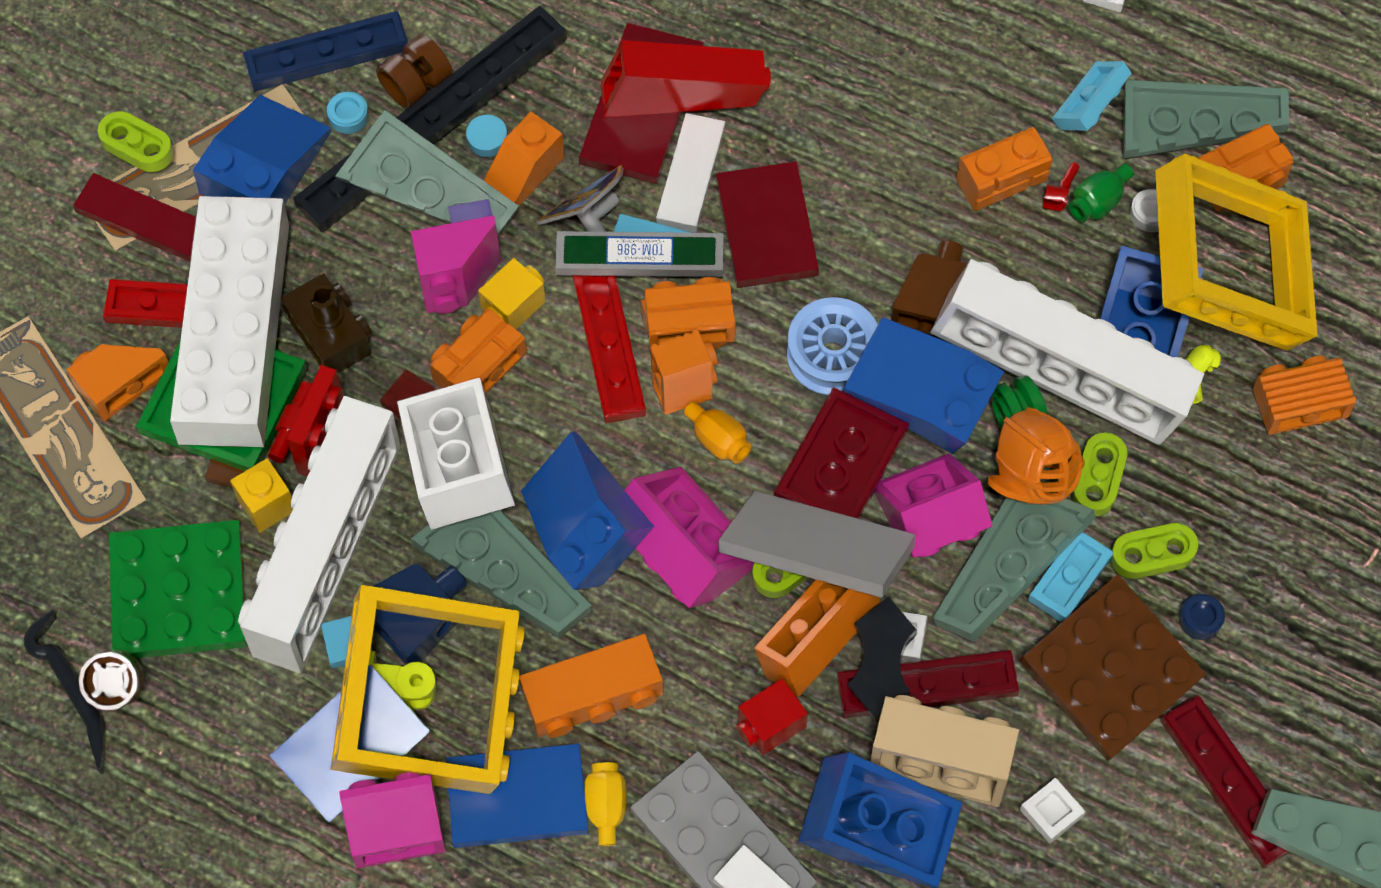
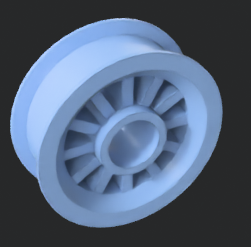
(807, 321)

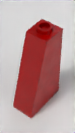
(681, 78)

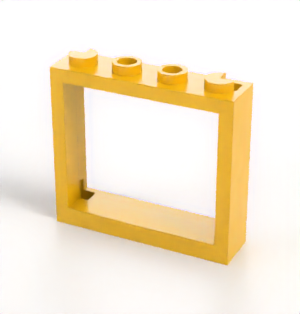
(1294, 314)
(352, 760)

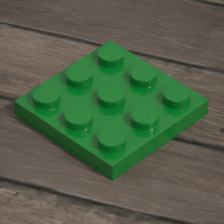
(157, 414)
(177, 589)

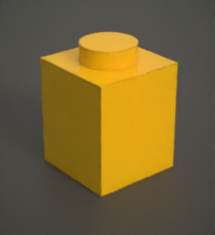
(513, 293)
(262, 495)

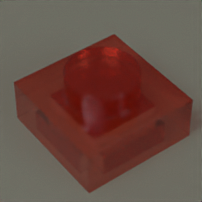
(405, 387)

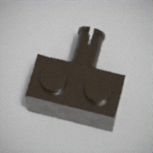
(326, 324)

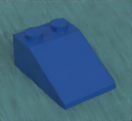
(260, 153)
(1136, 302)
(924, 383)
(583, 515)
(880, 820)

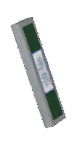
(639, 254)

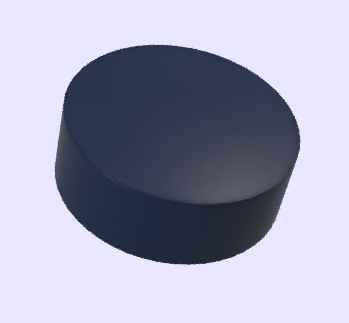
(1201, 617)

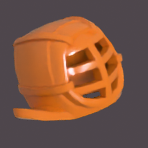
(1025, 447)

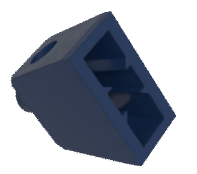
(412, 635)

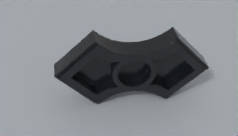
(885, 637)

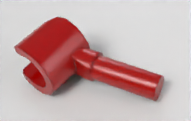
(1056, 196)

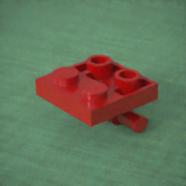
(304, 419)

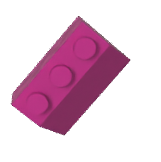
(685, 537)

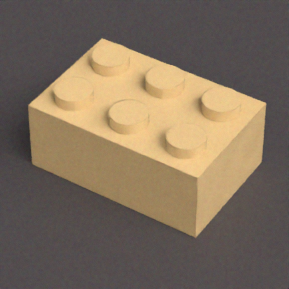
(945, 749)

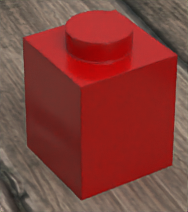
(771, 717)

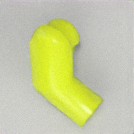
(1203, 359)

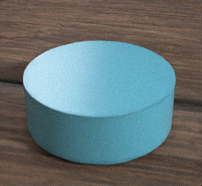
(347, 112)
(486, 135)

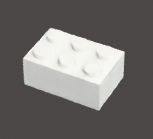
(455, 453)

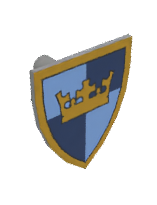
(589, 202)

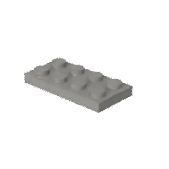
(706, 823)

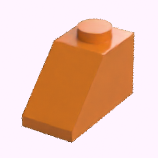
(526, 158)
(116, 376)

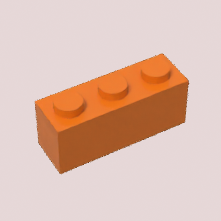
(812, 633)
(592, 686)

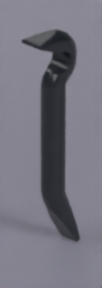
(69, 682)

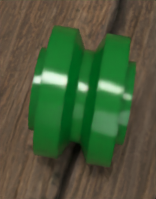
(1010, 401)

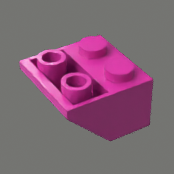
(392, 820)

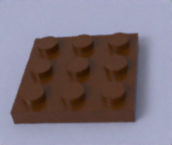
(1112, 667)

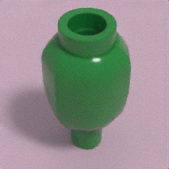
(1099, 193)

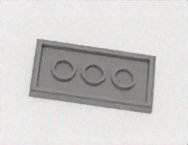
(817, 543)

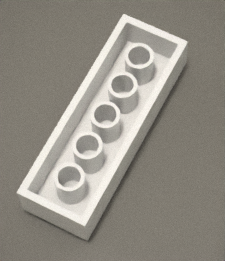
(230, 322)
(1068, 352)
(320, 534)

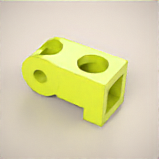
(412, 682)

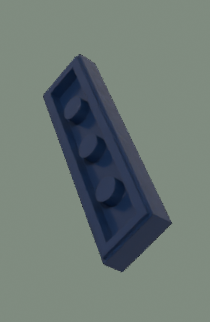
(325, 51)

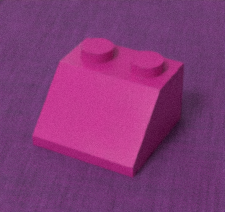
(455, 261)
(936, 503)

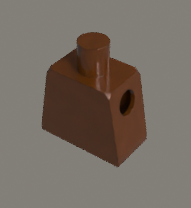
(928, 287)

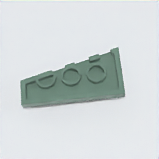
(1191, 115)
(417, 174)
(508, 567)

